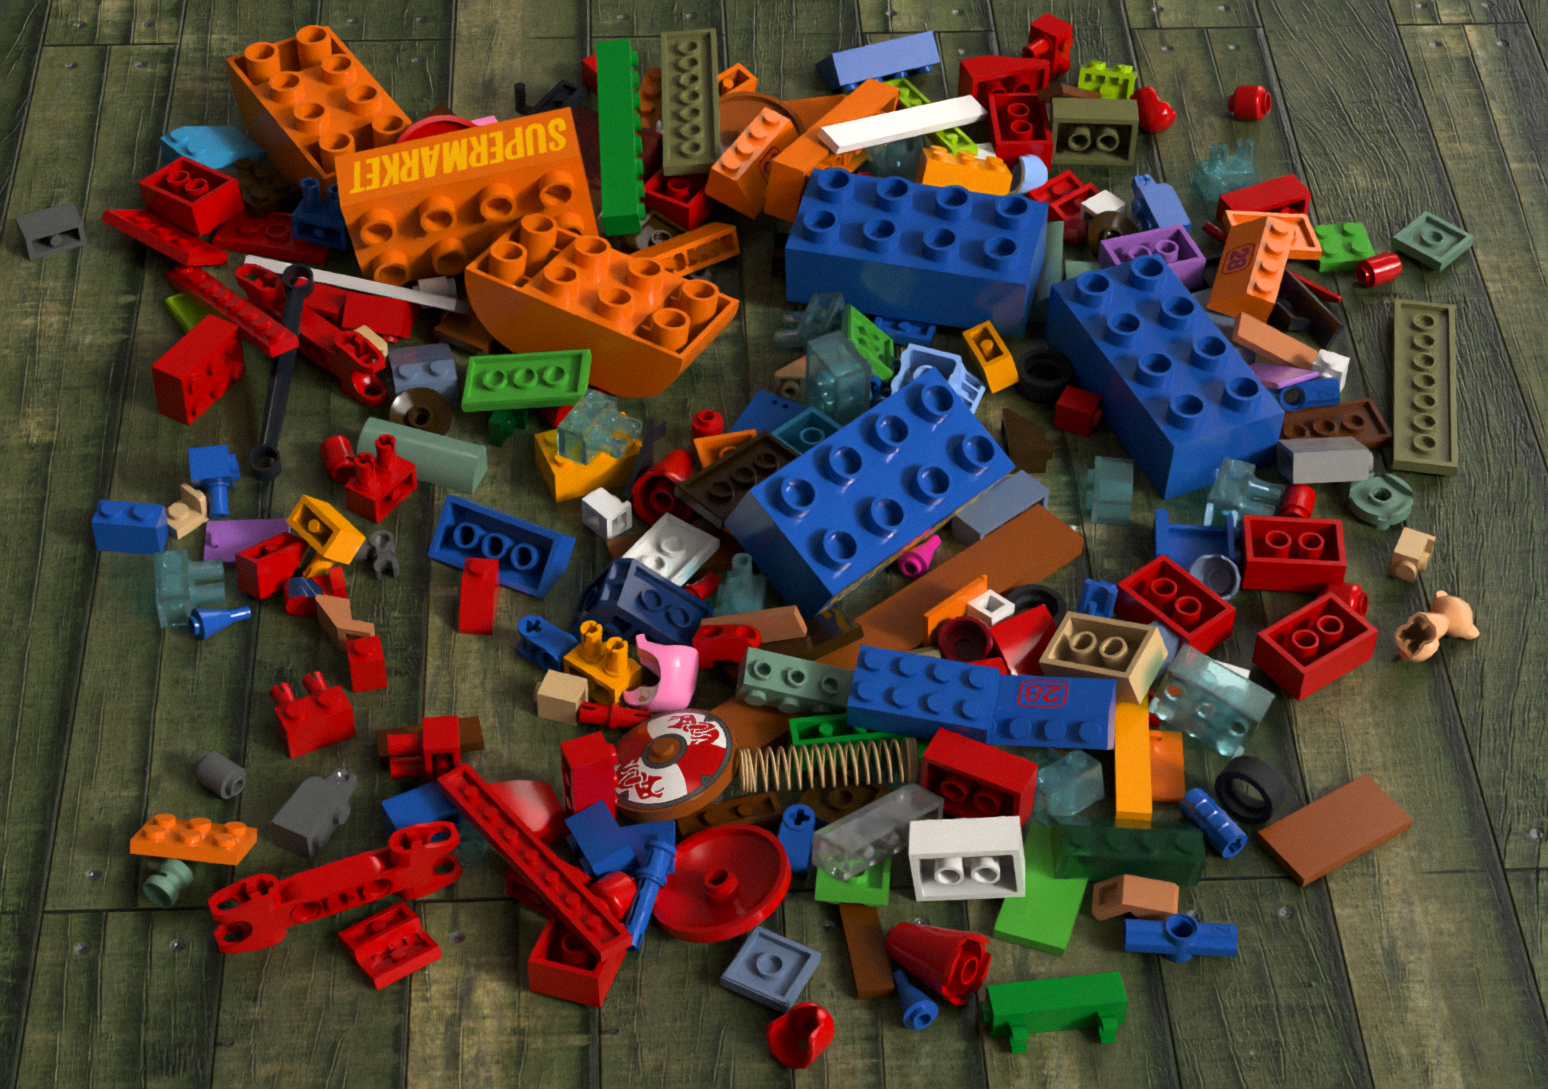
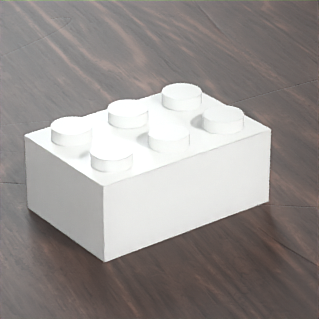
(967, 858)

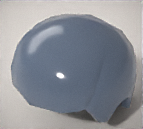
(1217, 574)

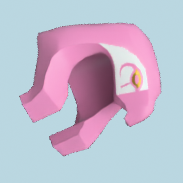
(677, 671)

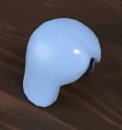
(1028, 175)

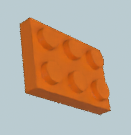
(1304, 243)
(194, 840)

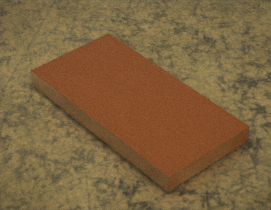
(1334, 830)

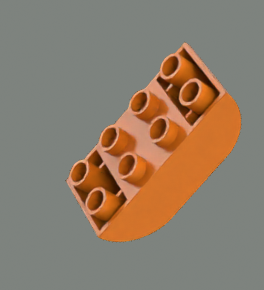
(311, 103)
(574, 292)

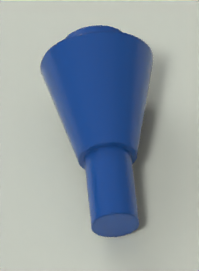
(207, 622)
(916, 1007)

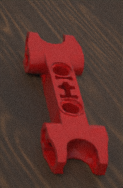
(341, 352)
(274, 905)

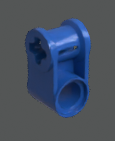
(543, 643)
(797, 836)

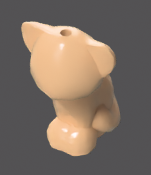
(1421, 634)

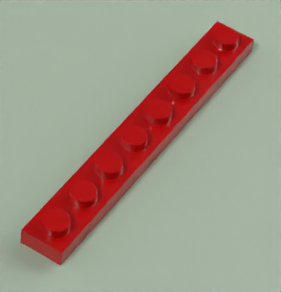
(228, 305)
(535, 863)

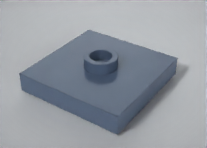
(770, 969)

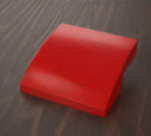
(1063, 196)
(1023, 640)
(536, 807)
(389, 945)

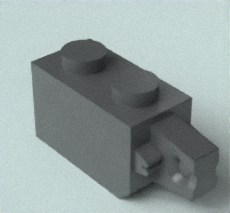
(313, 813)

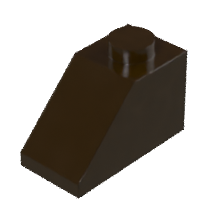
(1024, 443)

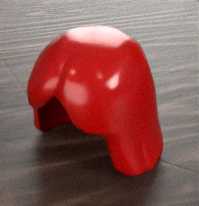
(1153, 113)
(804, 1022)

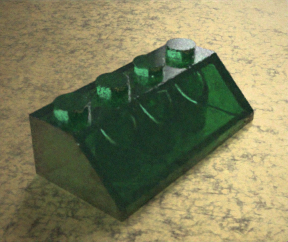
(1113, 847)

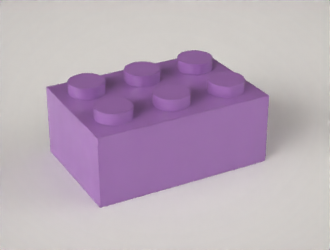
(1170, 242)

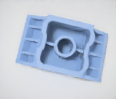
(920, 359)

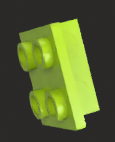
(1109, 82)

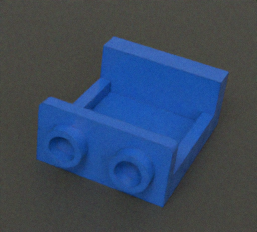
(1187, 542)

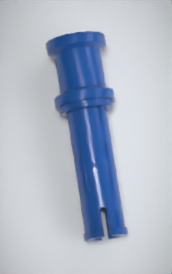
(650, 879)

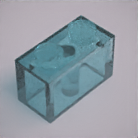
(1111, 491)

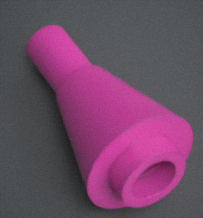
(916, 561)

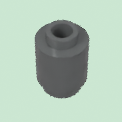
(219, 774)

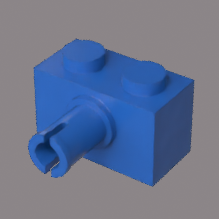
(214, 473)

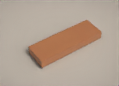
(1272, 343)
(772, 623)

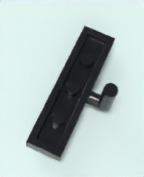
(560, 96)

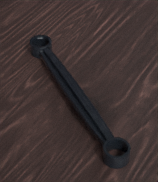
(281, 375)

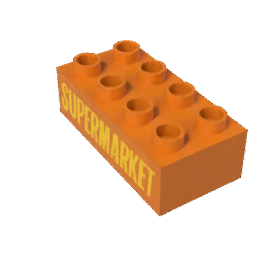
(450, 195)

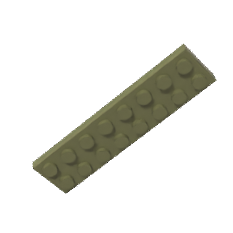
(690, 102)
(1424, 388)

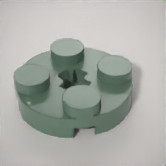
(1381, 514)

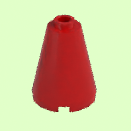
(655, 488)
(941, 958)

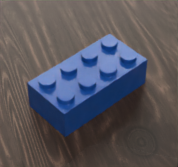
(921, 694)

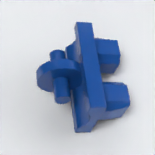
(1097, 598)

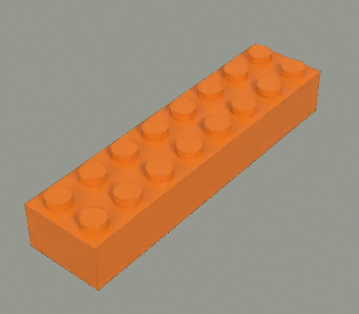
(794, 165)

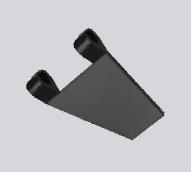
(645, 457)

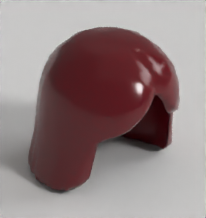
(965, 639)

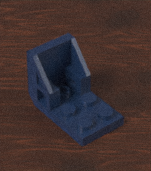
(636, 597)

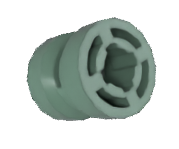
(170, 879)

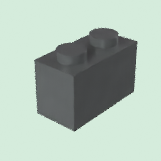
(51, 231)

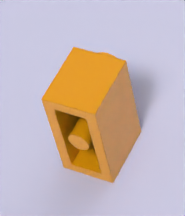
(990, 356)

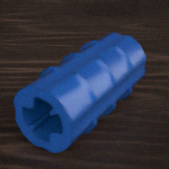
(1213, 822)

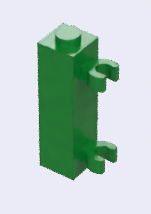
(1055, 1005)

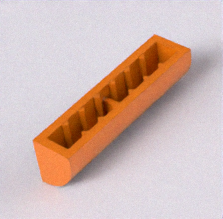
(694, 249)

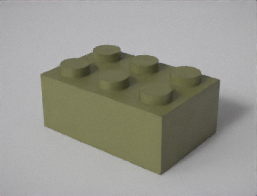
(1093, 131)

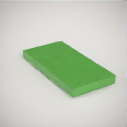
(526, 380)
(1050, 905)

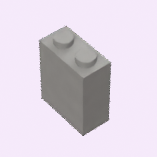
(1323, 460)

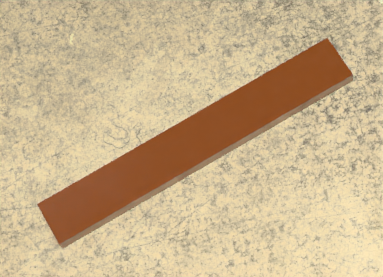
(1010, 556)

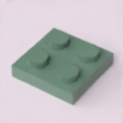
(1432, 241)

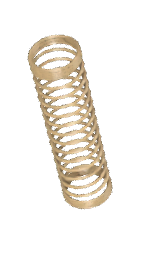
(906, 753)

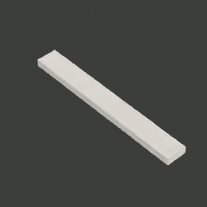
(901, 124)
(369, 287)

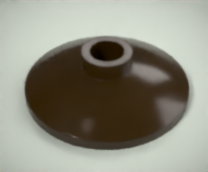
(1106, 226)
(425, 404)

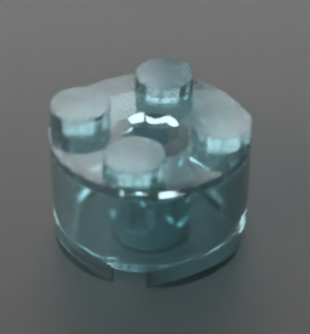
(896, 158)

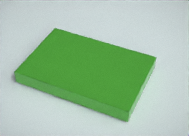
(869, 342)

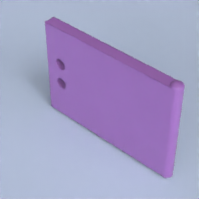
(1281, 376)
(232, 536)

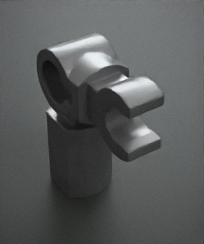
(382, 549)

